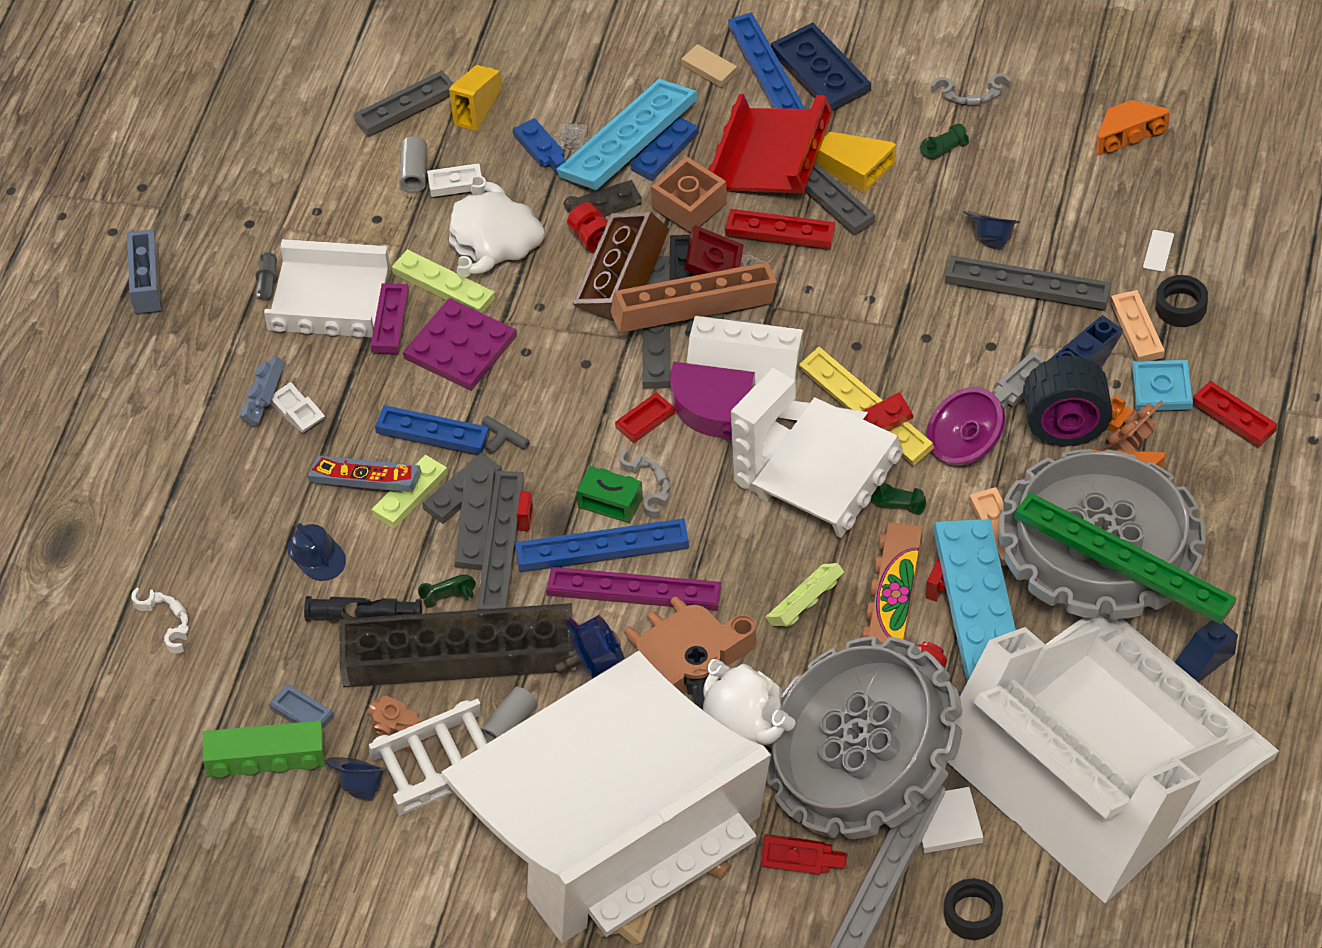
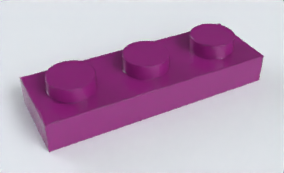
(389, 318)

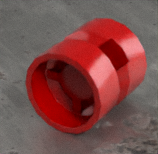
(587, 224)

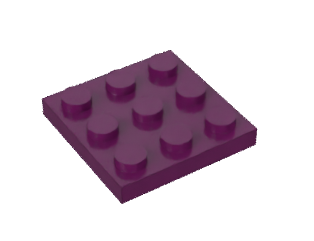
(460, 344)

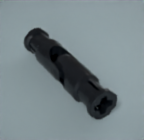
(335, 608)

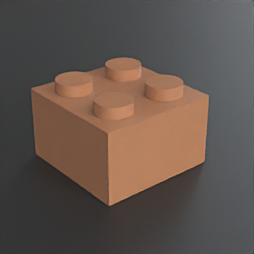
(688, 194)

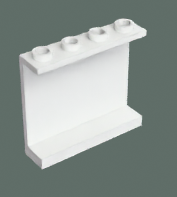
(328, 288)
(829, 465)

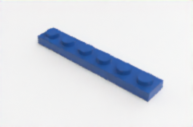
(764, 62)
(602, 545)

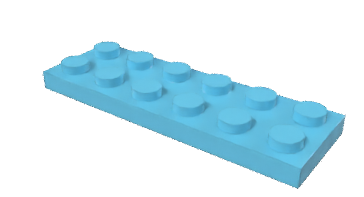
(627, 134)
(973, 586)

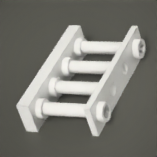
(434, 786)

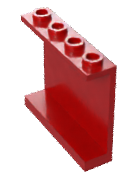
(770, 146)

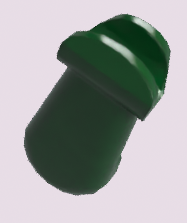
(937, 146)
(889, 497)
(456, 586)

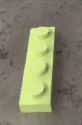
(442, 281)

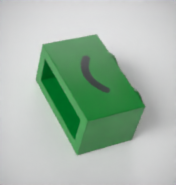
(609, 494)

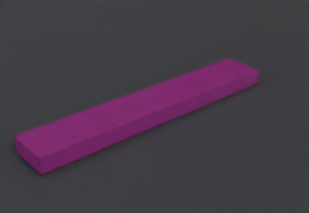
(632, 588)

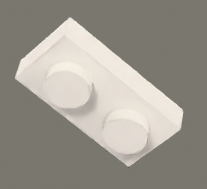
(452, 179)

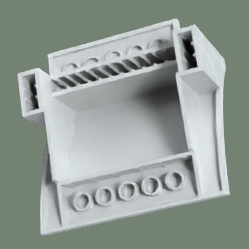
(1099, 746)
(615, 796)

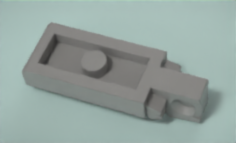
(1010, 387)

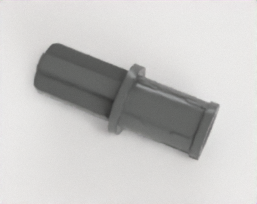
(266, 275)

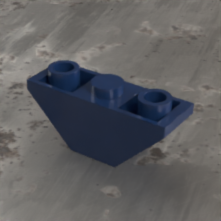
(1094, 342)

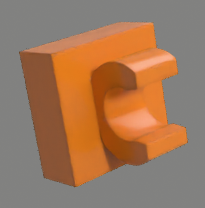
(1119, 413)

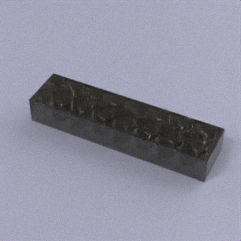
(454, 645)

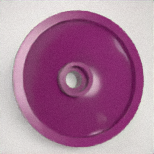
(966, 426)

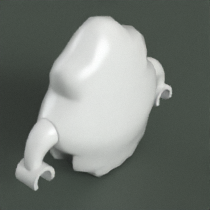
(491, 228)
(745, 702)

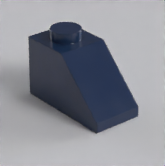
(1208, 650)

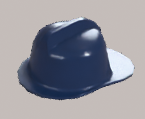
(992, 230)
(316, 552)
(357, 776)

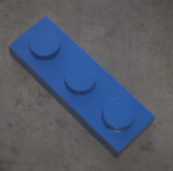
(664, 148)

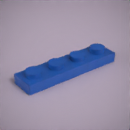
(432, 430)

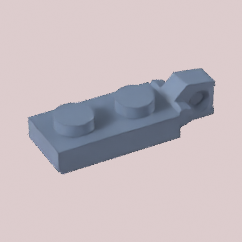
(262, 390)

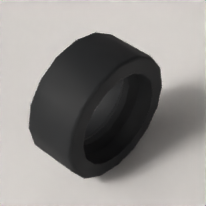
(1181, 285)
(969, 929)

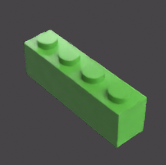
(264, 749)

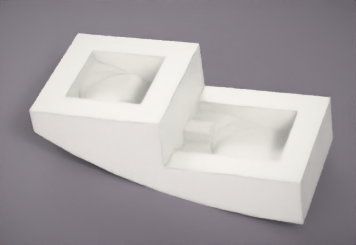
(295, 408)

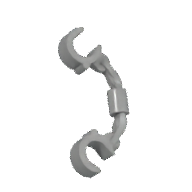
(995, 90)
(659, 473)

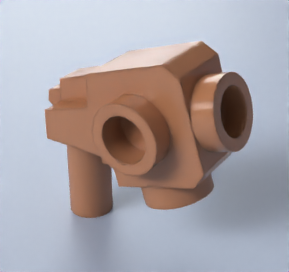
(391, 716)

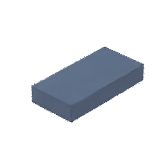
(299, 707)

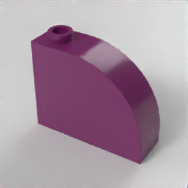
(707, 395)

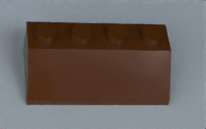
(621, 260)

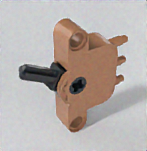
(689, 641)

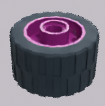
(1067, 401)

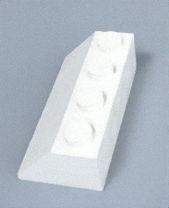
(745, 346)

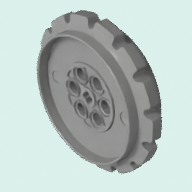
(1118, 496)
(865, 737)

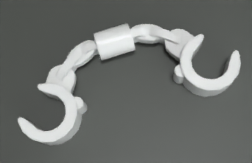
(177, 609)

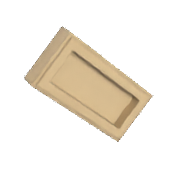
(709, 65)

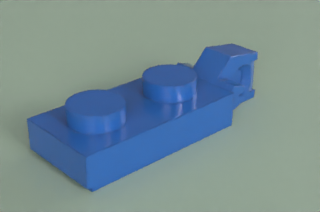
(539, 144)

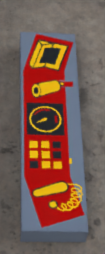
(364, 473)

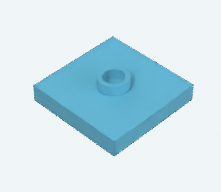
(1162, 381)

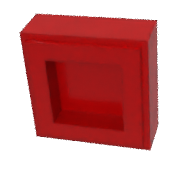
(525, 511)

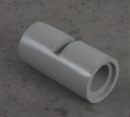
(413, 164)
(510, 713)

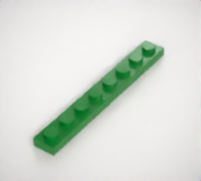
(1125, 558)

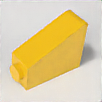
(474, 96)
(856, 158)

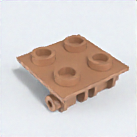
(1135, 431)

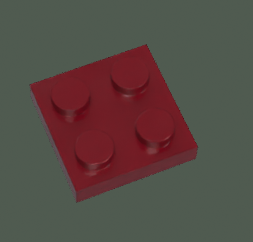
(711, 252)

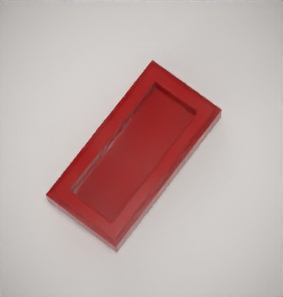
(645, 417)

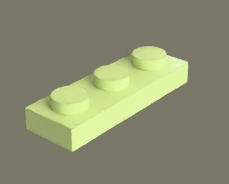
(398, 504)
(805, 595)

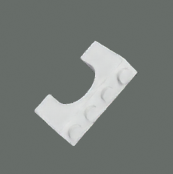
(754, 425)

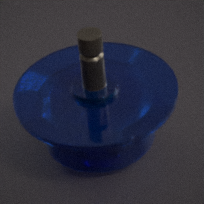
(595, 646)

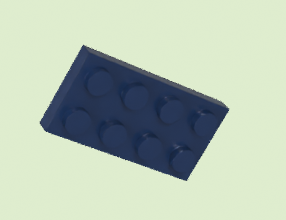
(820, 65)

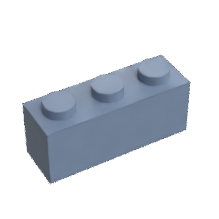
(144, 271)

